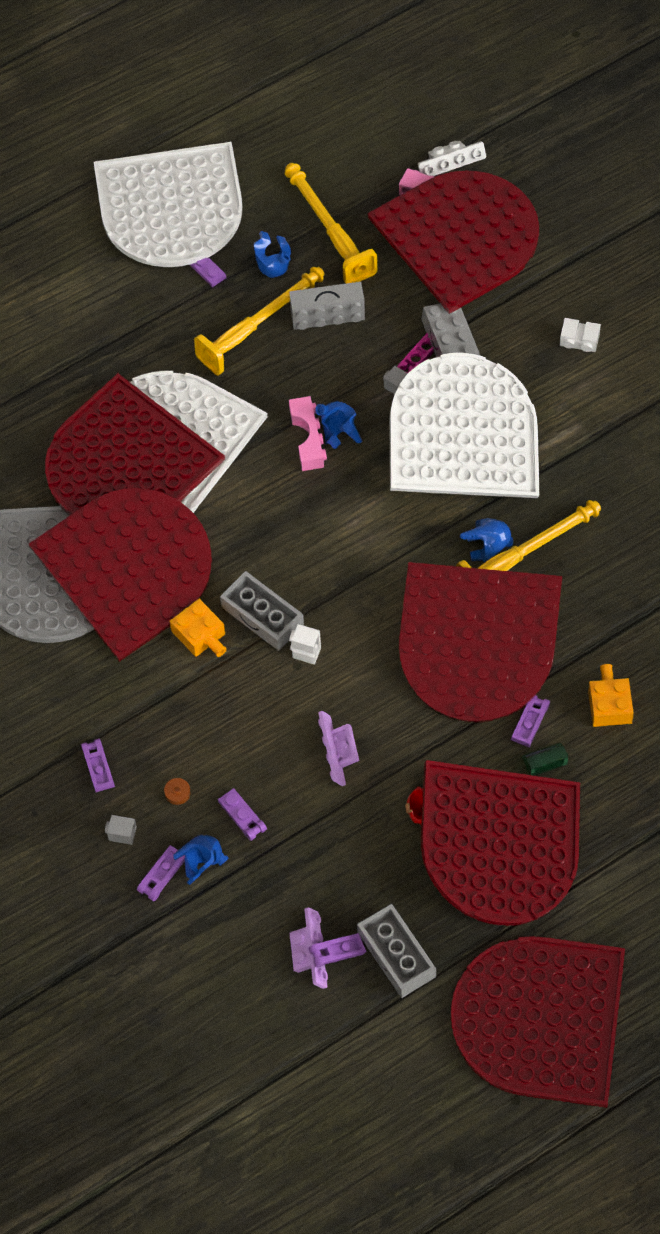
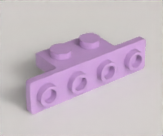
(339, 746)
(301, 941)

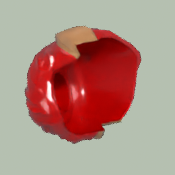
(414, 805)

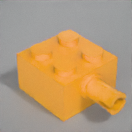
(199, 629)
(610, 699)

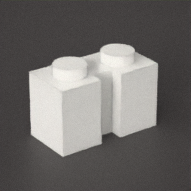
(580, 335)
(305, 644)

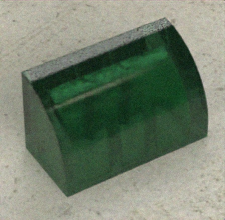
(545, 759)

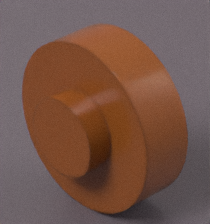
(177, 791)

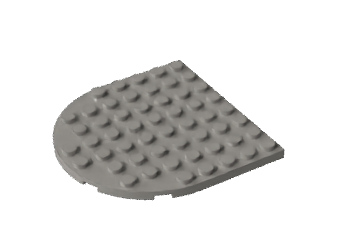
(28, 593)

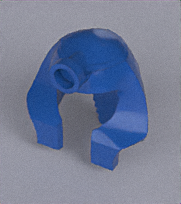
(275, 264)
(337, 418)
(494, 535)
(200, 850)

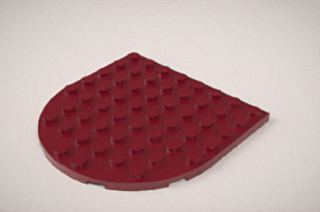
(461, 233)
(125, 443)
(128, 564)
(477, 638)
(499, 840)
(541, 1017)

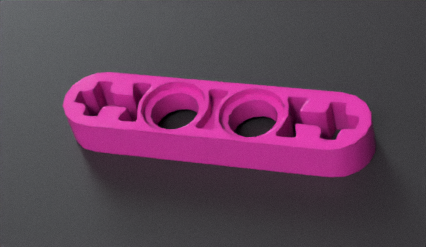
(417, 351)

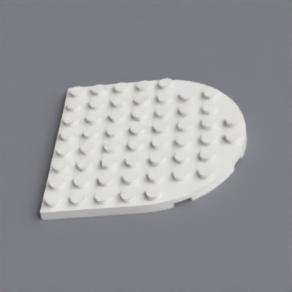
(171, 203)
(209, 412)
(463, 430)

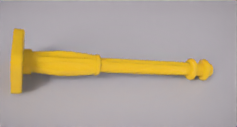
(356, 265)
(212, 352)
(512, 556)

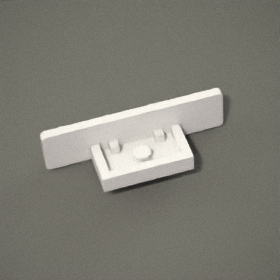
(451, 157)

